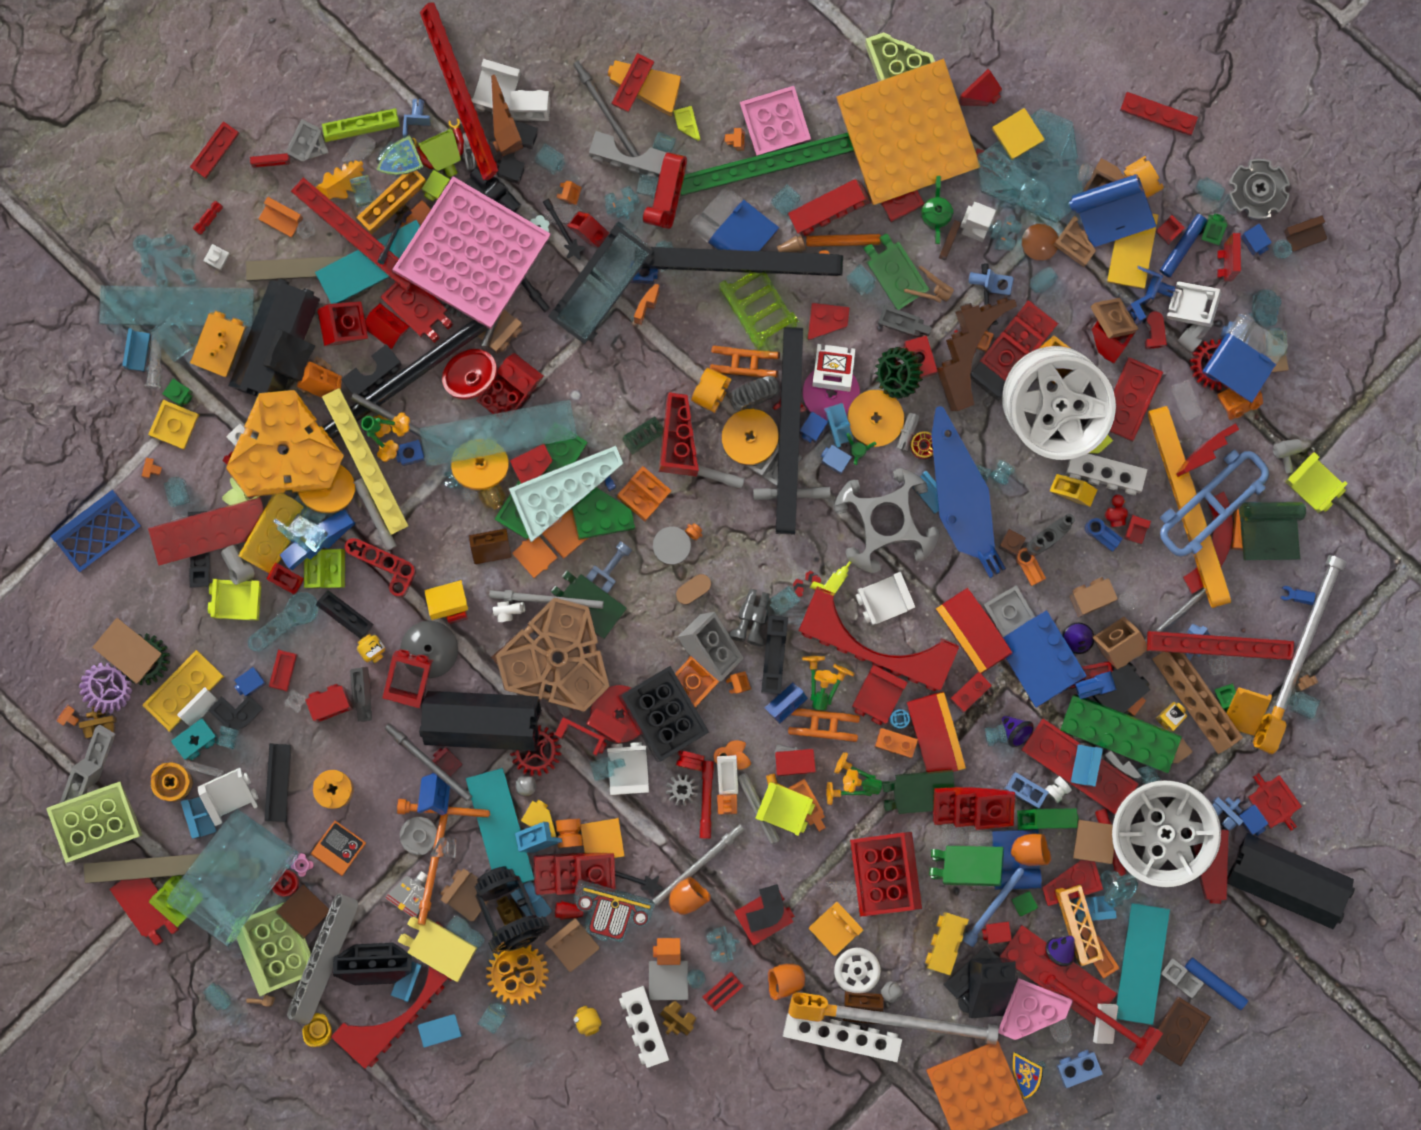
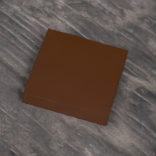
(303, 911)

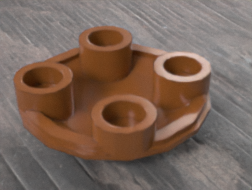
(1039, 242)

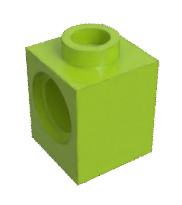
(435, 186)

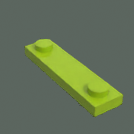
(360, 125)

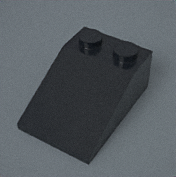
(990, 986)

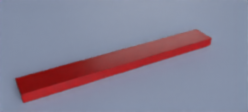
(347, 228)
(1220, 645)

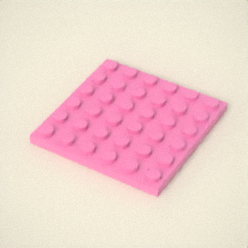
(471, 252)

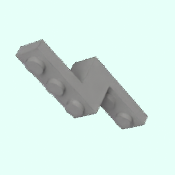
(90, 768)

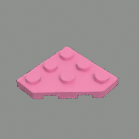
(1032, 1010)

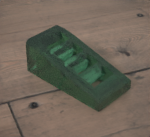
(633, 434)

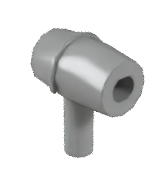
(1285, 450)

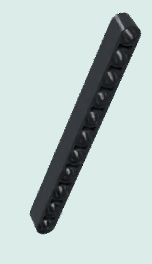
(746, 261)
(789, 430)

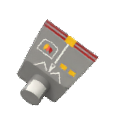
(409, 894)

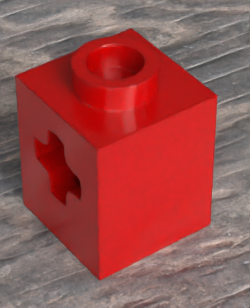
(997, 932)

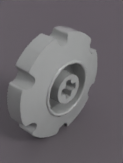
(1245, 184)

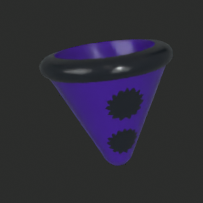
(1079, 637)
(1017, 730)
(1061, 950)

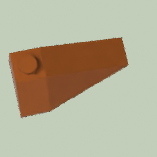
(505, 130)

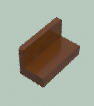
(1306, 233)
(490, 546)
(865, 1001)

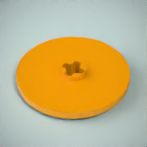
(885, 407)
(757, 449)
(481, 477)
(333, 499)

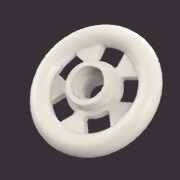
(859, 987)

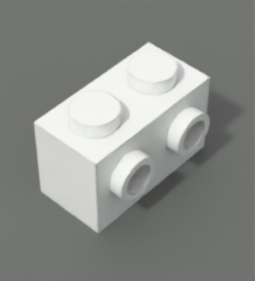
(530, 105)

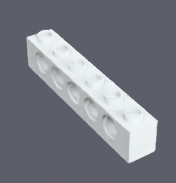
(890, 1052)

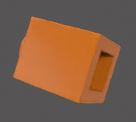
(667, 951)

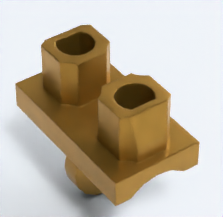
(89, 726)
(508, 910)
(675, 1022)

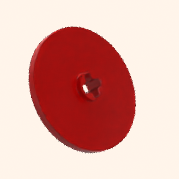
(608, 703)

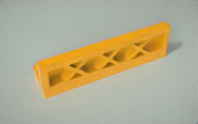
(1071, 924)

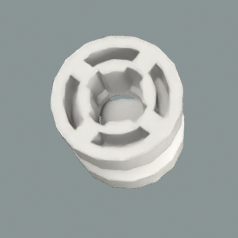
(1058, 789)

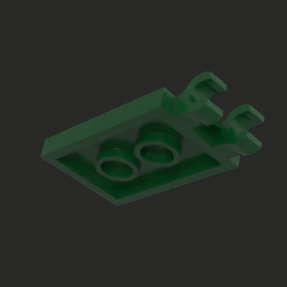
(582, 588)
(916, 790)

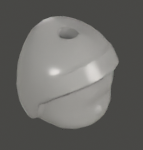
(526, 785)
(891, 992)

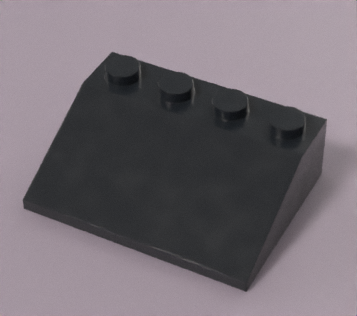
(663, 714)

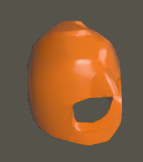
(1029, 849)
(684, 898)
(789, 980)

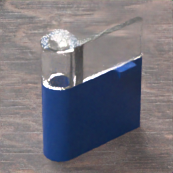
(733, 224)
(1245, 357)

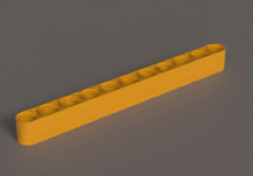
(1183, 492)

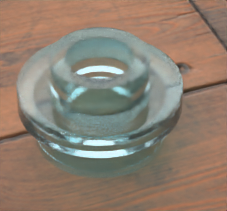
(1284, 243)
(696, 978)

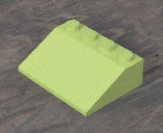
(94, 822)
(272, 951)

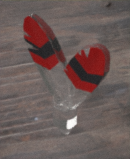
(799, 573)

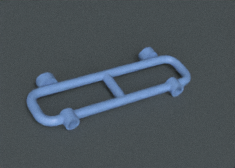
(1171, 518)

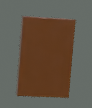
(1180, 1030)

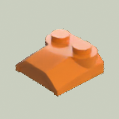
(696, 680)

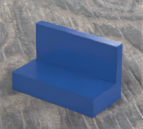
(1136, 311)
(786, 703)
(433, 795)

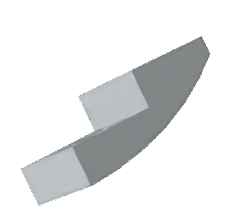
(1126, 768)
(1182, 979)

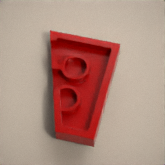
(1081, 873)

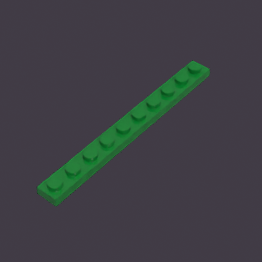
(766, 163)

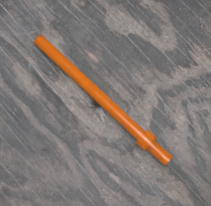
(425, 904)

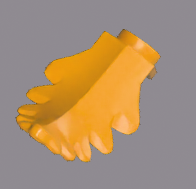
(336, 185)

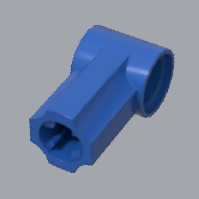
(1104, 535)
(1100, 684)

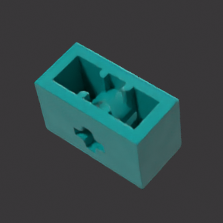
(201, 730)

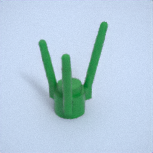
(858, 449)

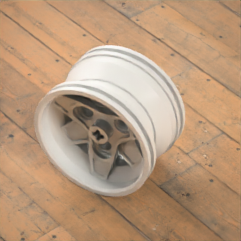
(1065, 418)
(1150, 833)

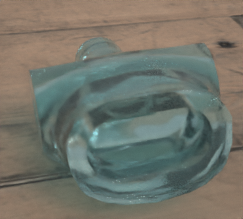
(310, 514)

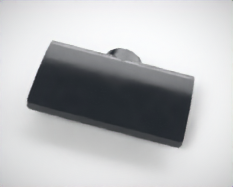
(493, 189)

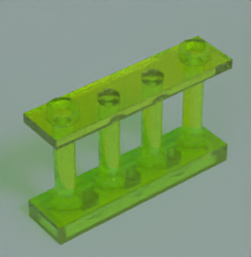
(749, 321)

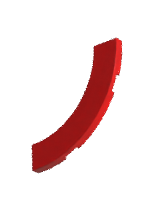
(1221, 541)

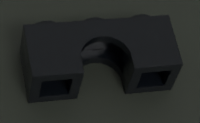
(509, 167)
(386, 363)

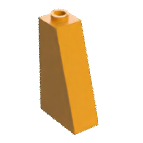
(658, 90)

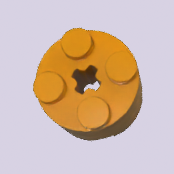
(1147, 175)
(711, 390)
(159, 782)
(323, 784)

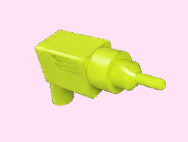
(834, 581)

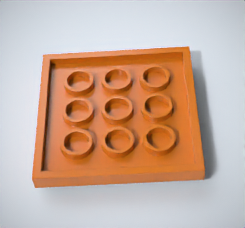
(977, 1089)

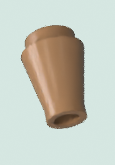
(794, 245)

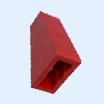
(1214, 879)

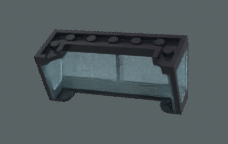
(601, 283)

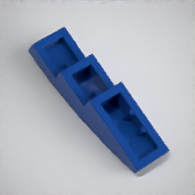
(335, 527)

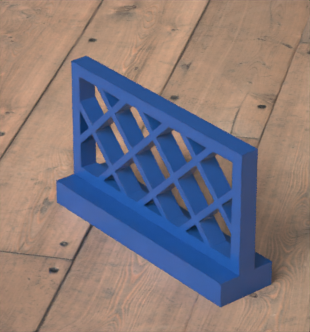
(82, 520)

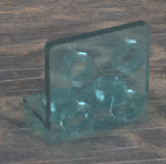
(303, 532)

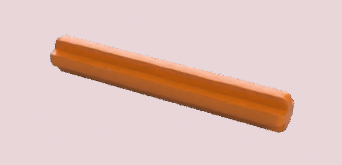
(843, 240)

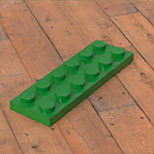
(562, 454)
(1121, 733)

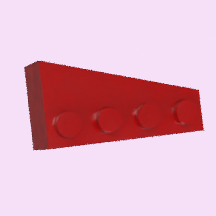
(829, 207)
(678, 445)

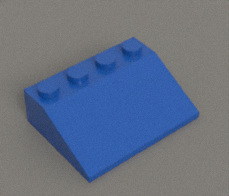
(1042, 659)

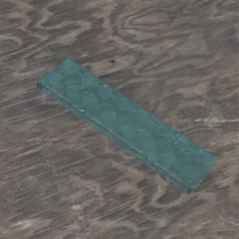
(155, 304)
(498, 433)

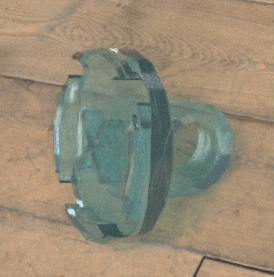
(1121, 888)

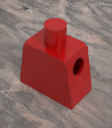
(588, 229)

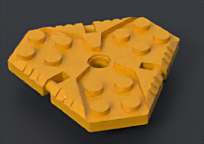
(282, 421)

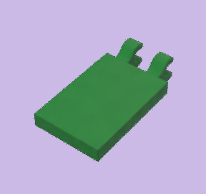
(895, 272)
(969, 865)

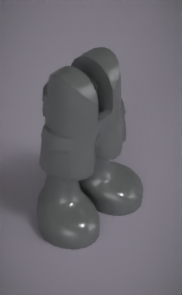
(753, 613)

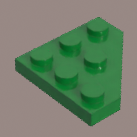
(601, 515)

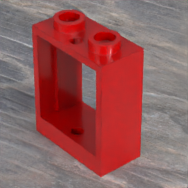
(402, 696)

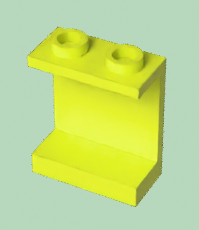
(1316, 484)
(785, 808)

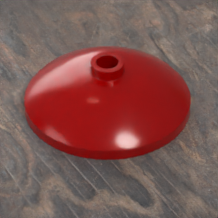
(469, 374)

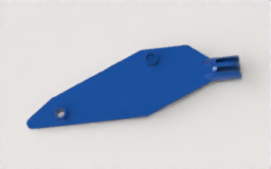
(963, 495)

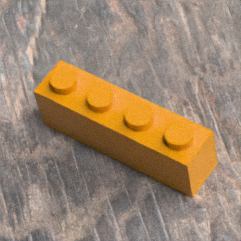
(391, 201)

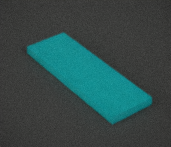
(357, 272)
(499, 829)
(1142, 963)

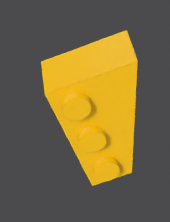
(946, 943)

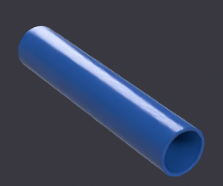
(1183, 245)
(1216, 983)

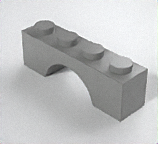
(604, 149)

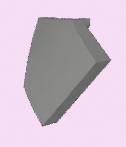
(306, 142)

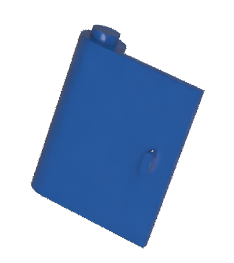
(1114, 210)

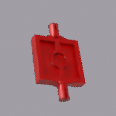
(1275, 801)

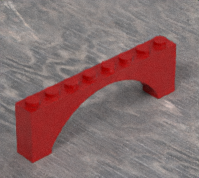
(925, 666)
(367, 1042)

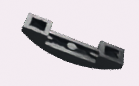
(199, 566)

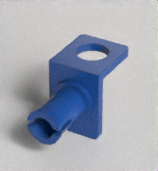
(1156, 285)

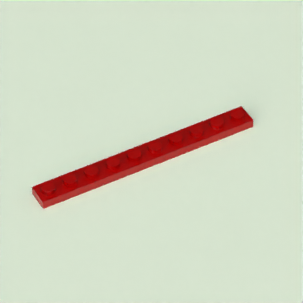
(459, 91)

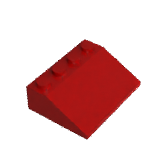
(887, 874)

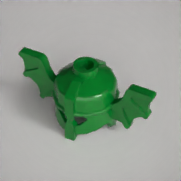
(931, 217)

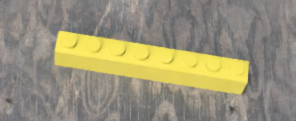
(365, 461)

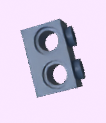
(1080, 1074)

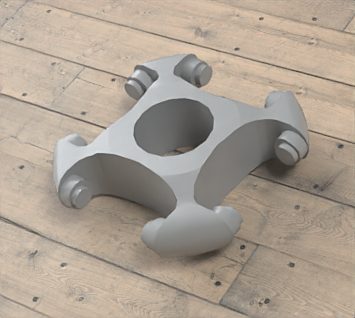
(876, 541)

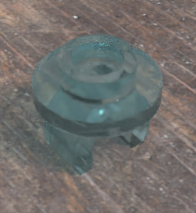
(453, 482)

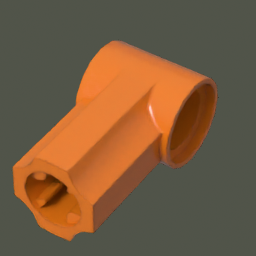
(1031, 568)

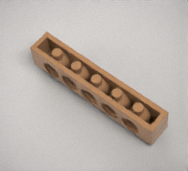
(1198, 700)

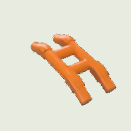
(736, 353)
(832, 733)

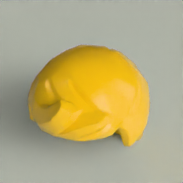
(318, 1031)

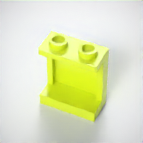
(235, 601)

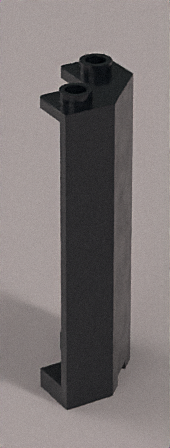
(280, 309)
(480, 720)
(1291, 881)

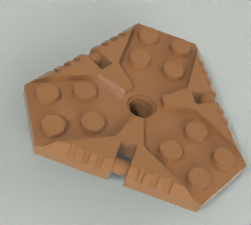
(528, 663)

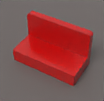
(385, 325)
(607, 725)
(795, 762)

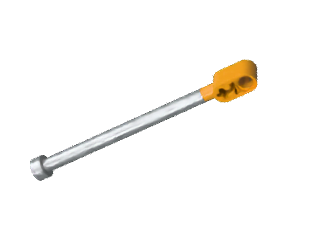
(1272, 726)
(816, 1007)

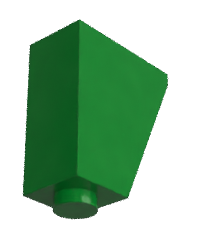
(1047, 819)

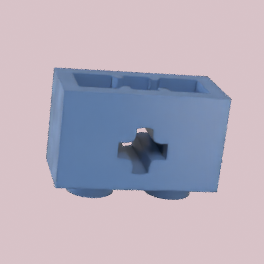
(1026, 790)

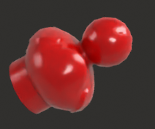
(1117, 515)

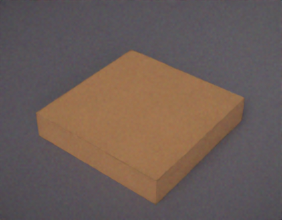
(1114, 318)
(1094, 842)

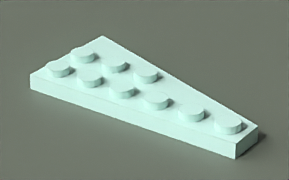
(555, 493)

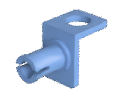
(417, 117)
(991, 281)

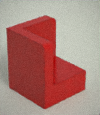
(1170, 229)
(1136, 529)

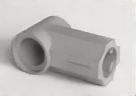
(1193, 336)
(238, 569)

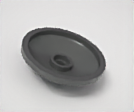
(443, 645)

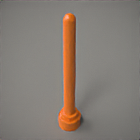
(405, 807)

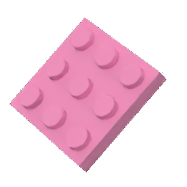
(775, 121)

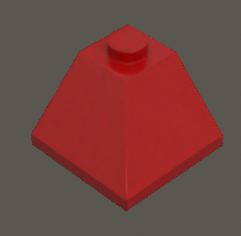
(982, 91)
(1109, 347)

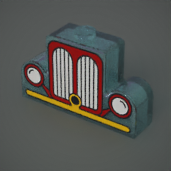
(611, 910)

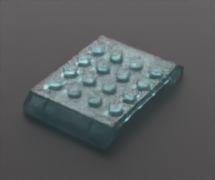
(231, 877)

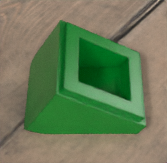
(1024, 903)

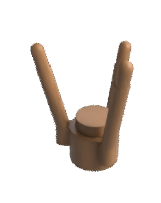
(942, 290)

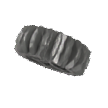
(754, 393)

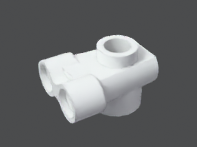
(504, 610)

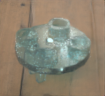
(1265, 307)

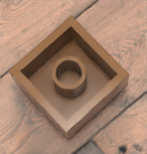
(1093, 597)
(1120, 643)

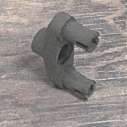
(1054, 532)

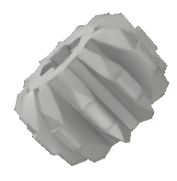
(681, 796)

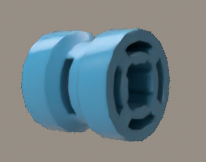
(899, 719)

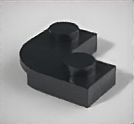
(238, 717)
(771, 912)

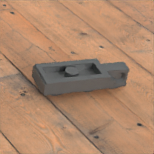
(903, 322)
(361, 693)

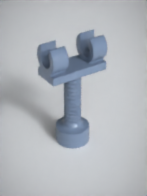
(622, 550)

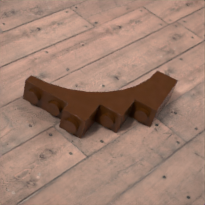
(962, 346)

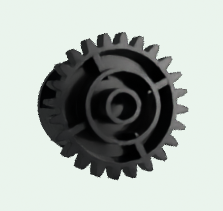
(519, 932)

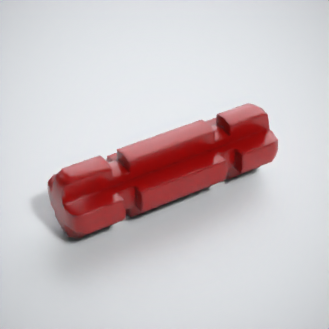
(207, 217)

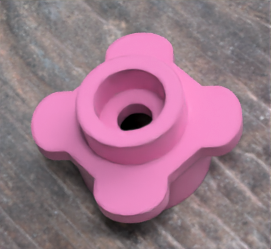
(307, 865)

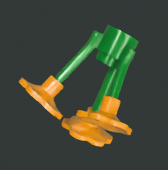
(382, 426)
(821, 699)
(851, 780)

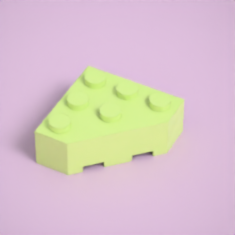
(894, 56)

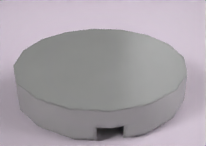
(671, 545)
(418, 835)

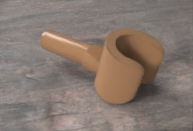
(267, 1000)

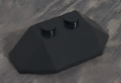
(372, 964)

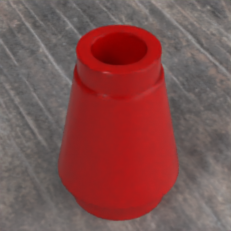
(567, 910)

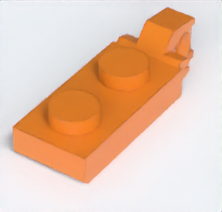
(817, 813)
(1104, 966)

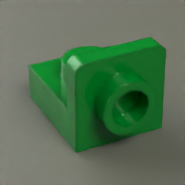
(1214, 229)
(178, 393)
(1225, 696)

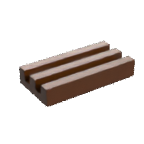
(950, 239)

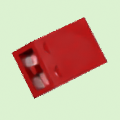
(511, 387)

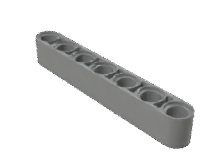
(321, 959)

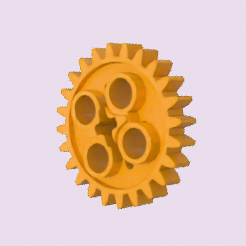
(523, 990)

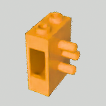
(218, 343)

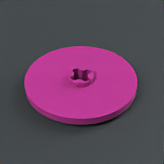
(817, 399)

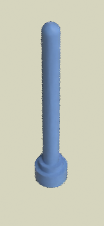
(971, 936)

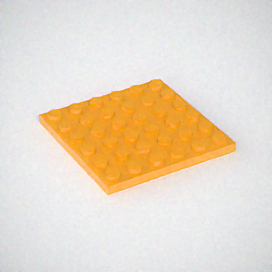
(908, 131)

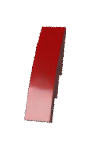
(1205, 452)

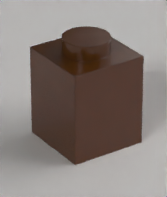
(1012, 542)

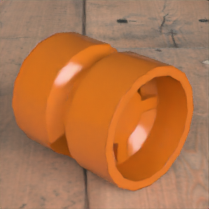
(569, 833)

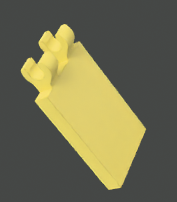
(439, 948)

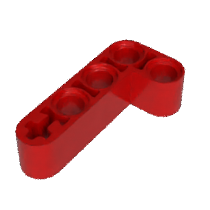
(667, 192)
(379, 563)

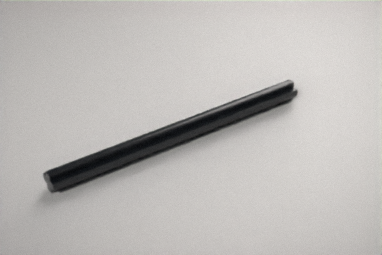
(413, 371)

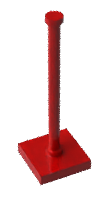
(1143, 1045)

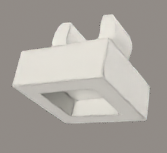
(216, 257)

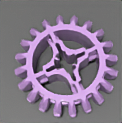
(121, 695)

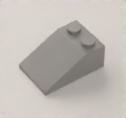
(711, 645)

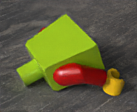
(442, 150)

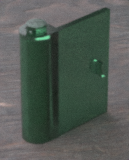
(1271, 527)

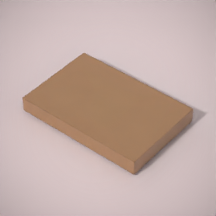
(127, 650)

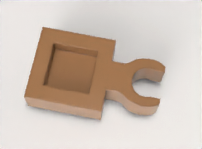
(1305, 682)

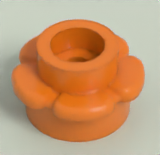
(694, 531)

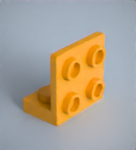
(835, 928)

